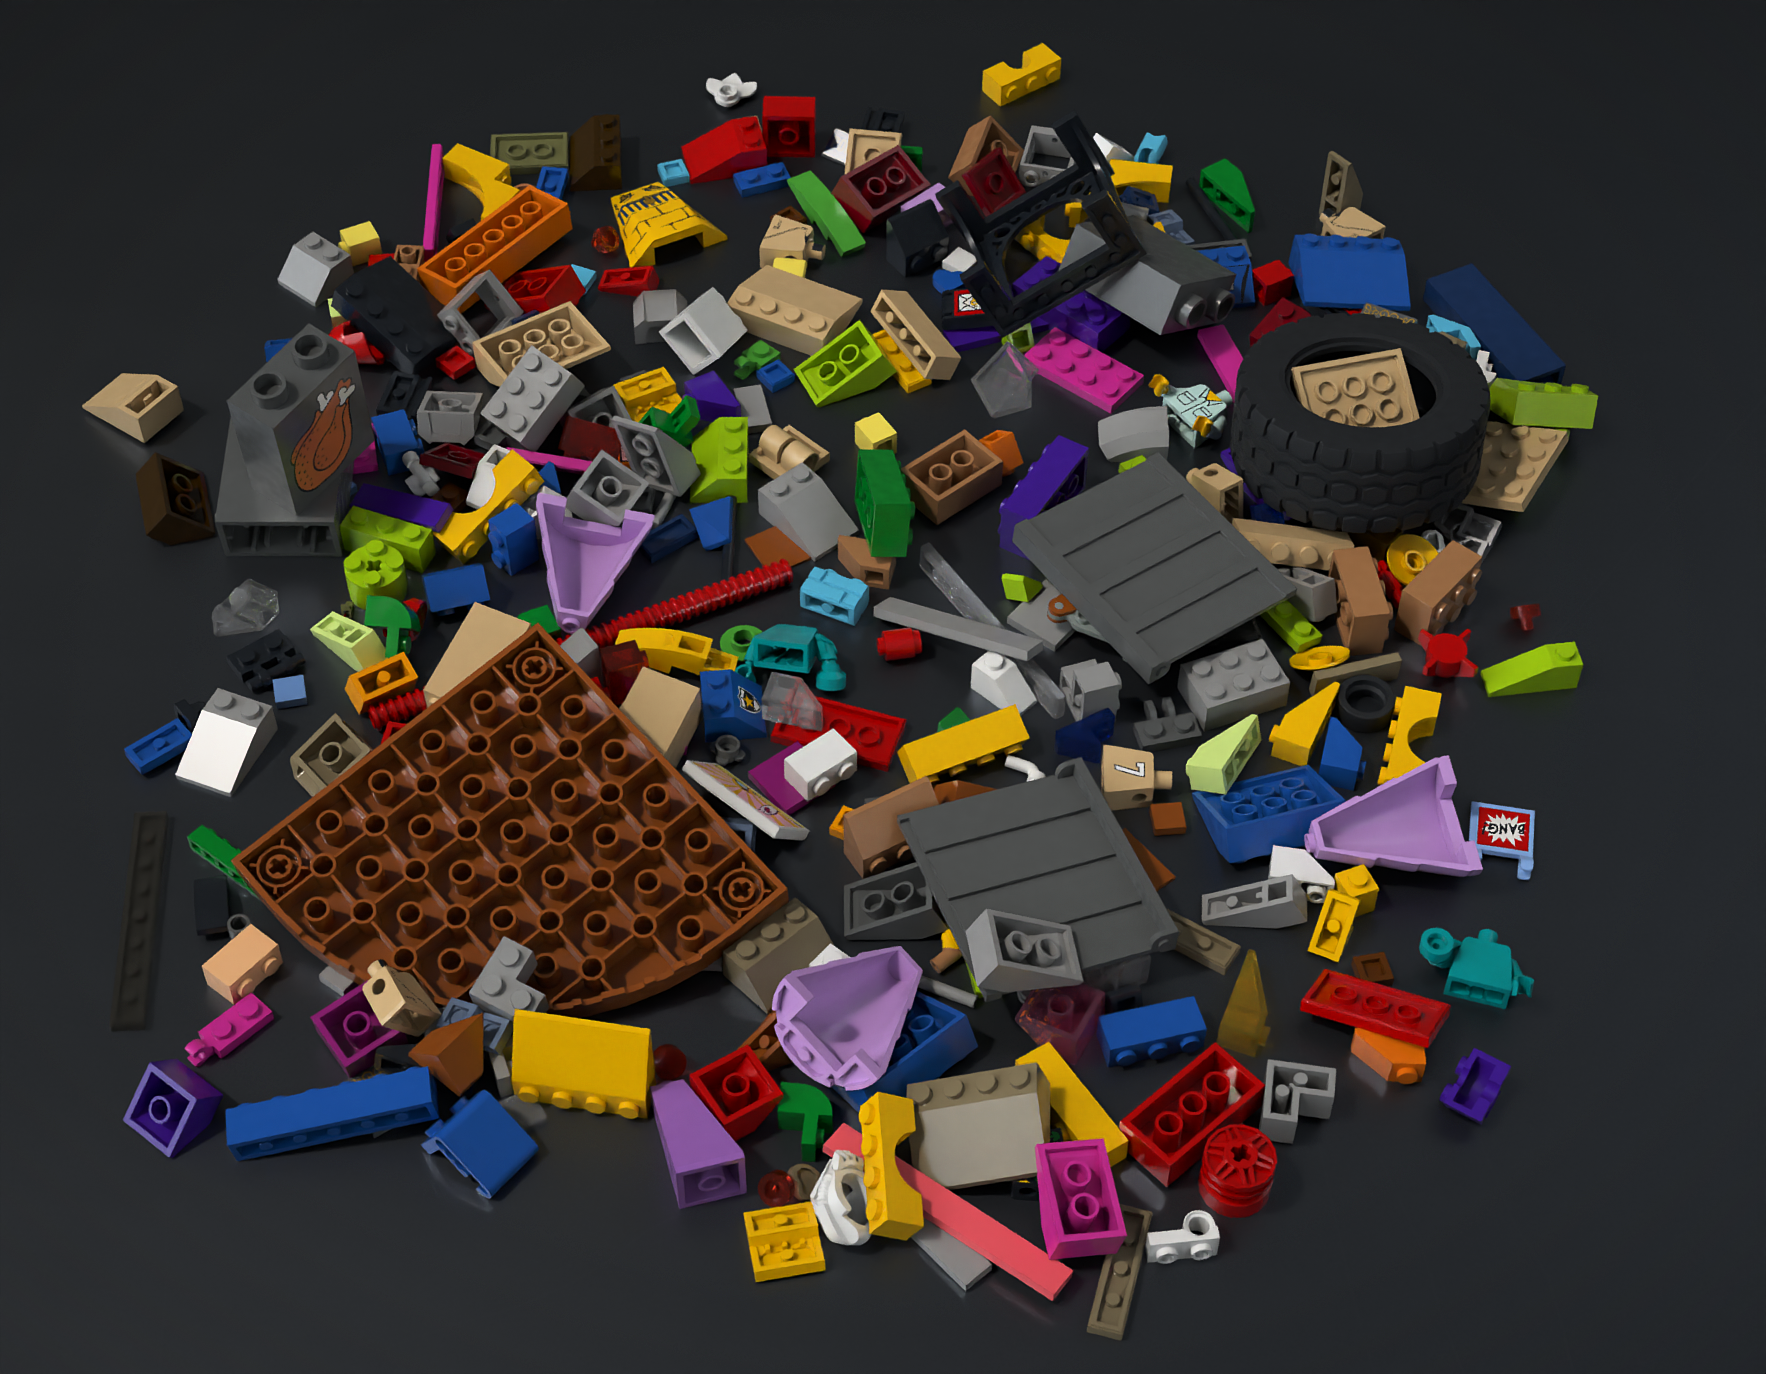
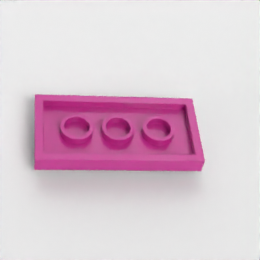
(1084, 370)

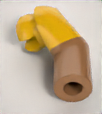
(949, 954)

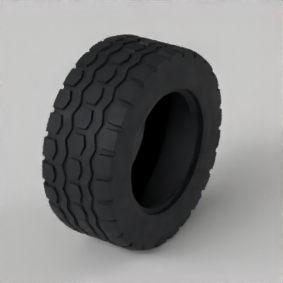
(1357, 473)

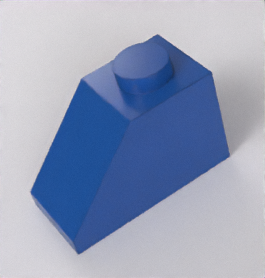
(1341, 757)

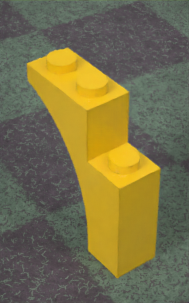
(482, 175)
(1143, 176)

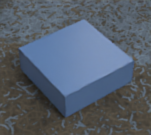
(290, 691)

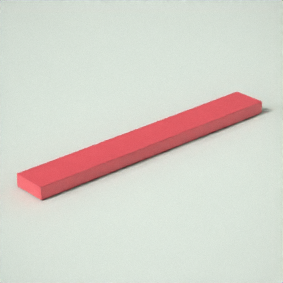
(970, 1224)

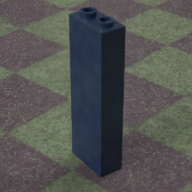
(1513, 345)

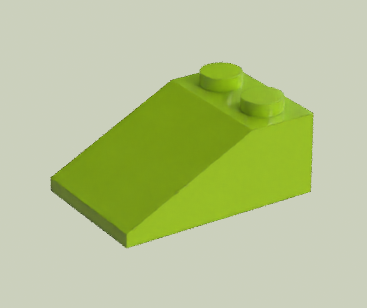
(845, 367)

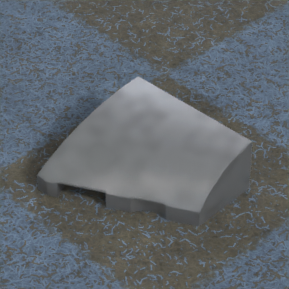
(1469, 529)

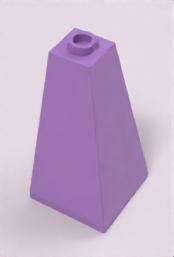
(698, 1150)

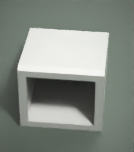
(703, 331)

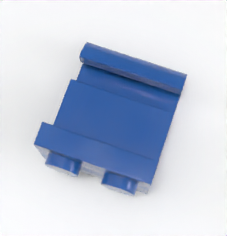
(481, 1141)

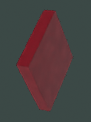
(993, 182)
(452, 459)

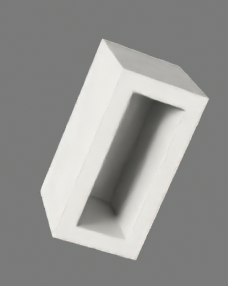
(820, 764)

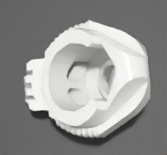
(837, 1209)

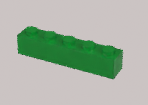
(217, 852)

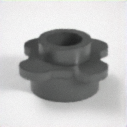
(727, 750)

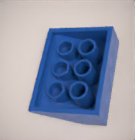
(1350, 272)
(1265, 812)
(928, 1045)

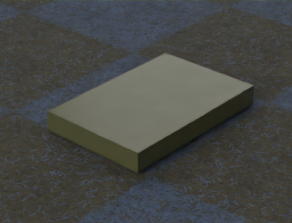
(531, 151)

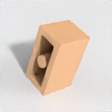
(242, 964)

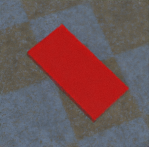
(867, 731)
(1375, 1008)

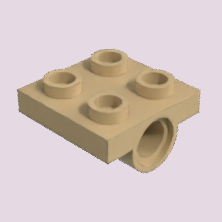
(784, 449)

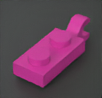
(229, 1030)

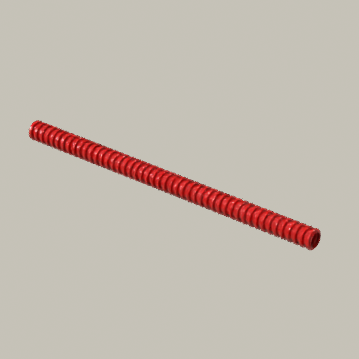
(607, 634)

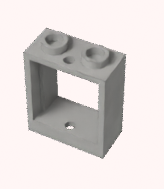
(1041, 141)
(496, 299)

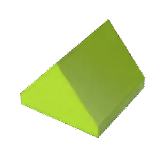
(1021, 338)
(1020, 587)

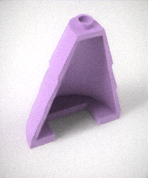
(585, 558)
(1399, 826)
(846, 1015)

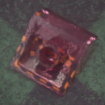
(1063, 1017)

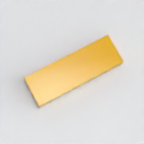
(906, 373)

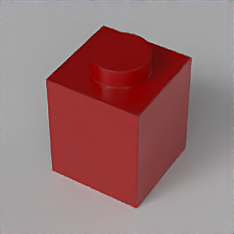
(1272, 282)

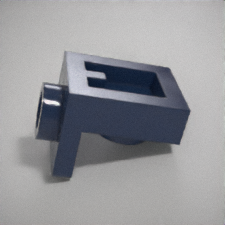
(1140, 198)

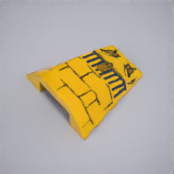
(656, 218)

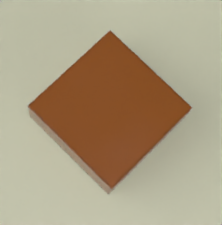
(1167, 818)

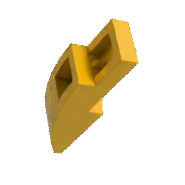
(678, 649)

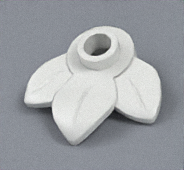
(730, 90)

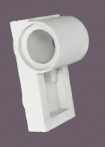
(1183, 1244)

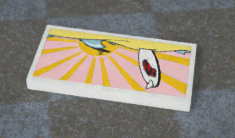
(745, 800)

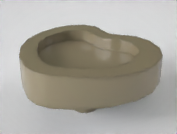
(805, 1179)

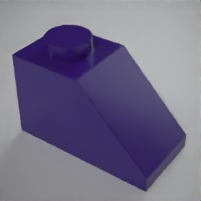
(712, 397)

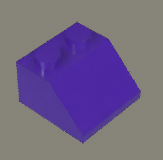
(171, 1105)

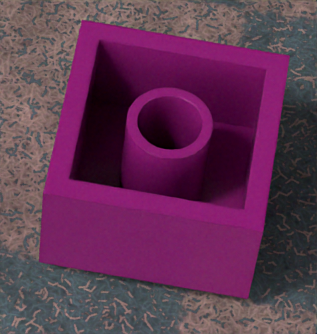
(354, 1031)

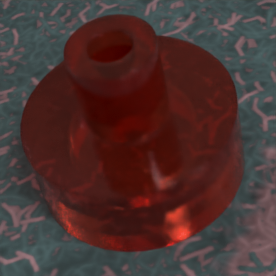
(605, 239)
(1525, 614)
(669, 1062)
(776, 1188)

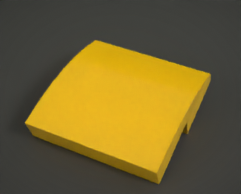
(647, 391)
(784, 1241)

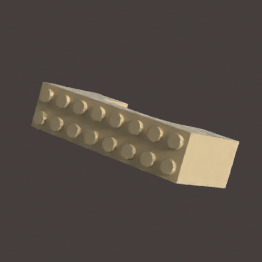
(657, 704)

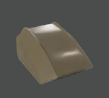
(328, 754)

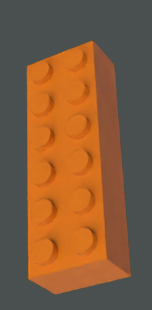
(499, 243)

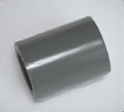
(237, 924)

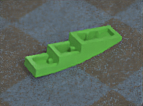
(827, 213)

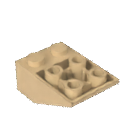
(137, 404)

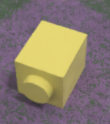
(360, 242)
(875, 433)

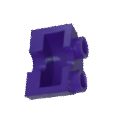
(1477, 1085)

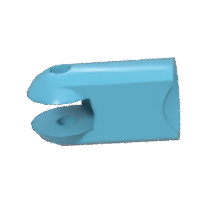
(1151, 149)

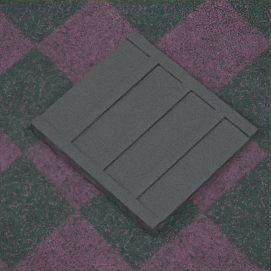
(1151, 565)
(1044, 855)

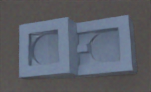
(1172, 225)
(495, 1028)

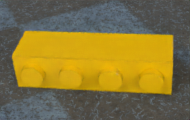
(964, 745)
(1074, 1106)

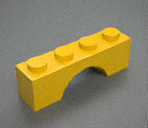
(1040, 243)
(514, 484)
(1416, 719)
(892, 1205)

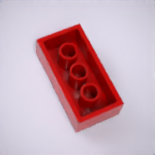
(1176, 1121)

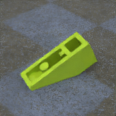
(1538, 670)

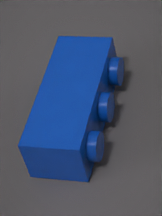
(1151, 1032)

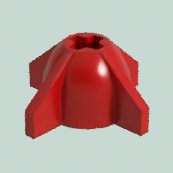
(1447, 655)

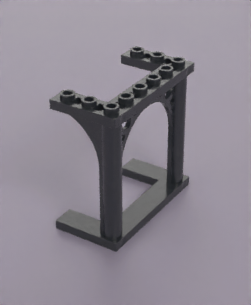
(989, 280)

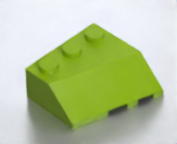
(1543, 404)

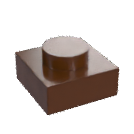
(453, 495)

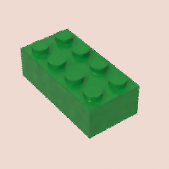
(883, 503)

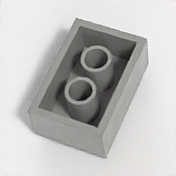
(532, 399)
(1233, 685)

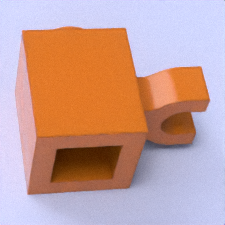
(1005, 447)

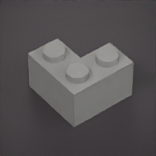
(1090, 688)
(503, 981)
(1294, 1091)

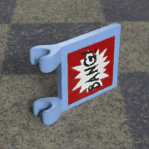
(1504, 833)

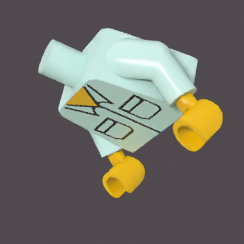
(1194, 410)

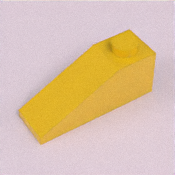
(1303, 727)

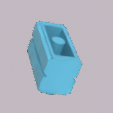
(834, 595)

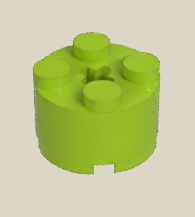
(375, 572)

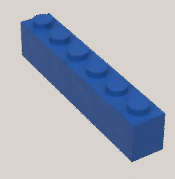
(332, 1113)

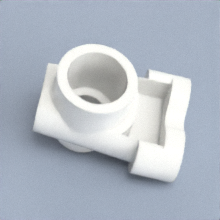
(423, 477)

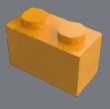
(381, 682)

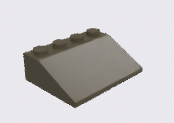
(980, 1125)

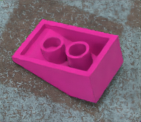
(1078, 1199)

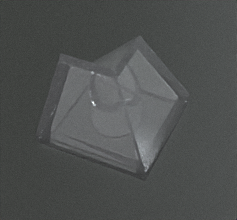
(1006, 382)

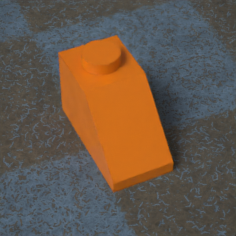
(1389, 1057)

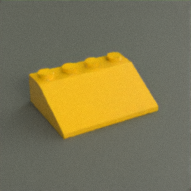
(582, 1064)

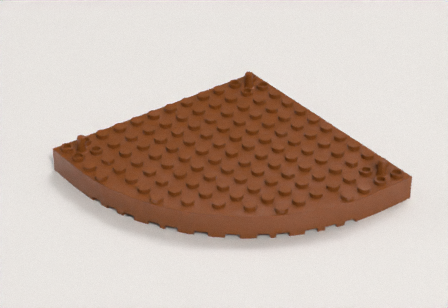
(521, 818)

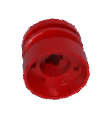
(1237, 1171)

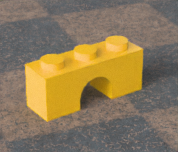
(1007, 84)

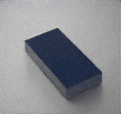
(668, 538)

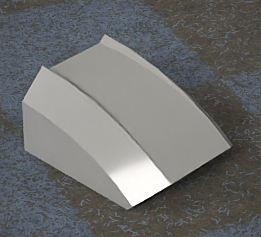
(654, 311)
(449, 416)
(1134, 434)

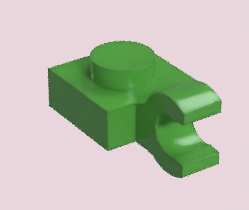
(755, 358)

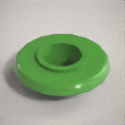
(729, 640)

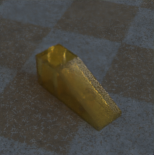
(1246, 1012)

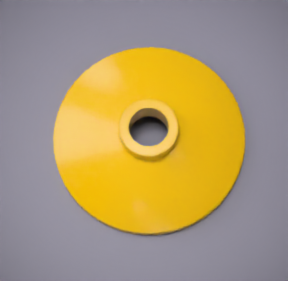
(1409, 550)
(1319, 658)

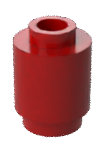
(899, 644)

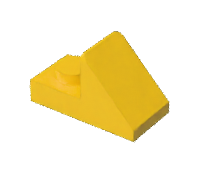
(1334, 925)

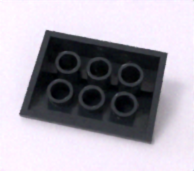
(394, 315)

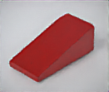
(629, 280)

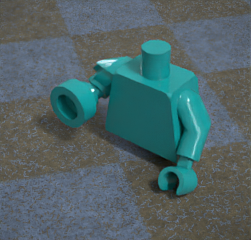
(794, 650)
(1479, 967)

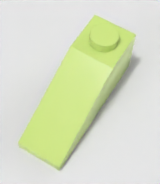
(350, 641)
(1223, 757)

